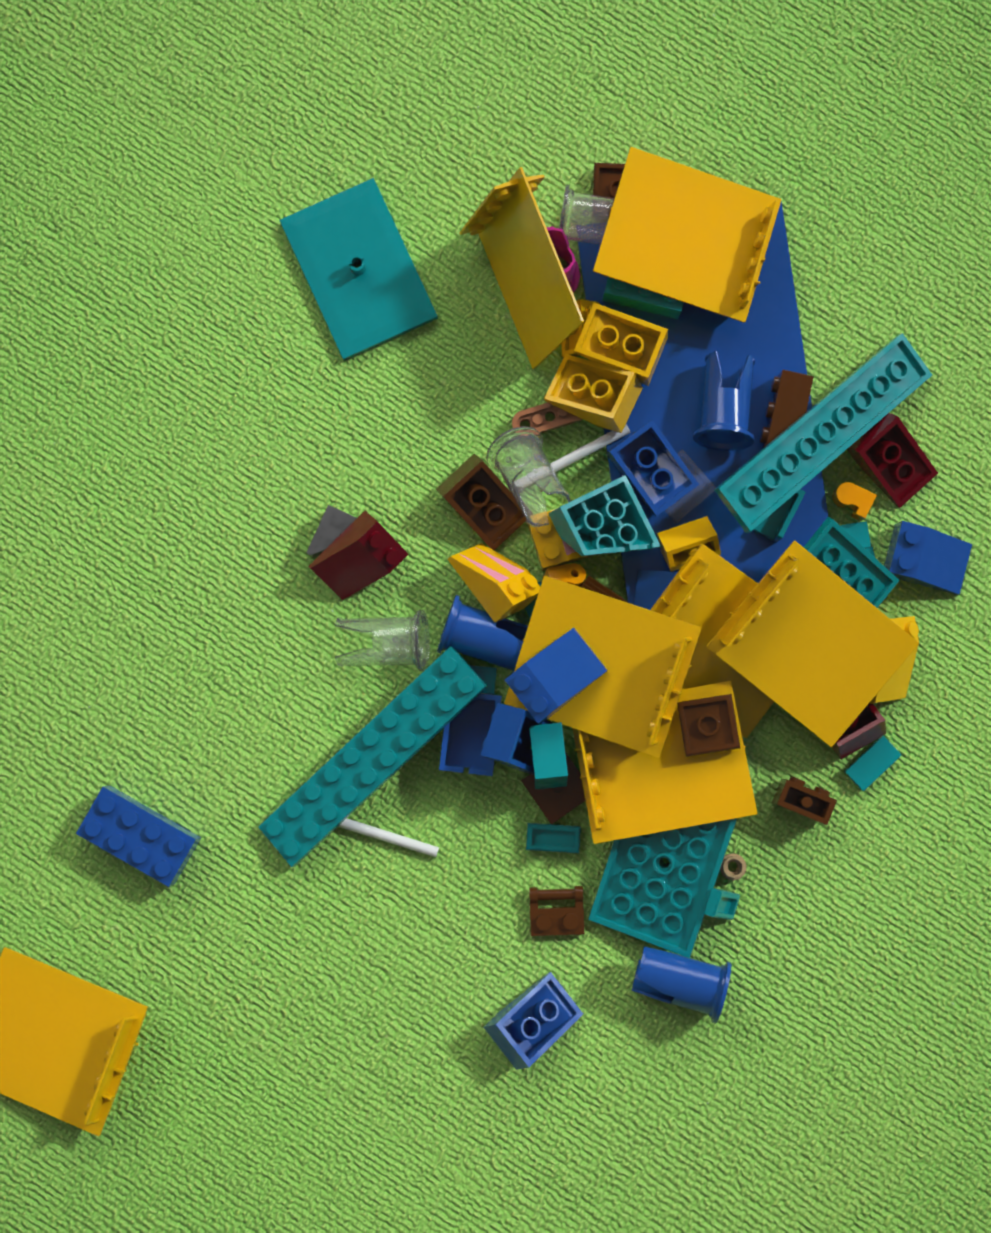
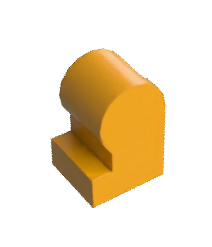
(855, 498)
(569, 573)

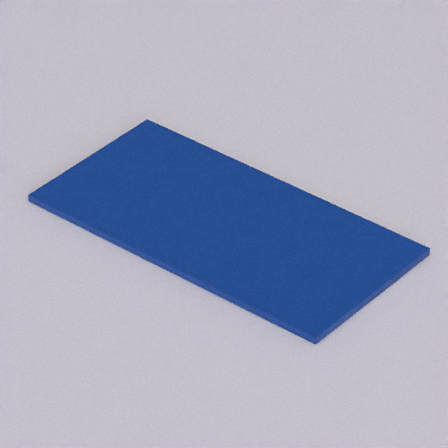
(676, 401)

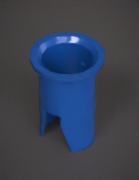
(725, 409)
(478, 636)
(683, 981)

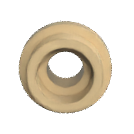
(741, 866)

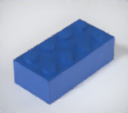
(138, 835)

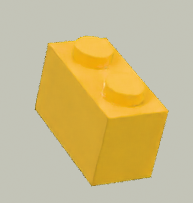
(685, 539)

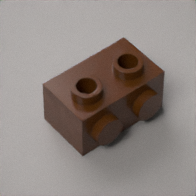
(804, 801)

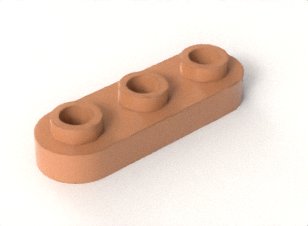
(537, 420)

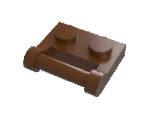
(556, 920)

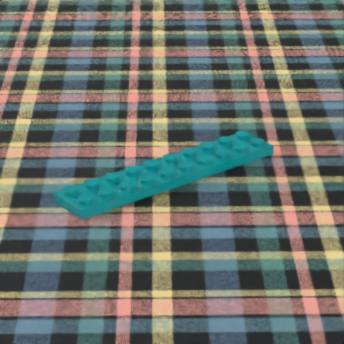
(823, 433)
(372, 756)

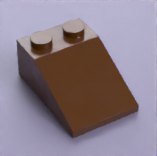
(482, 501)

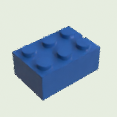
(465, 737)
(509, 738)

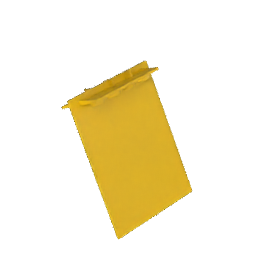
(687, 235)
(526, 266)
(704, 595)
(812, 644)
(640, 649)
(646, 794)
(63, 1041)

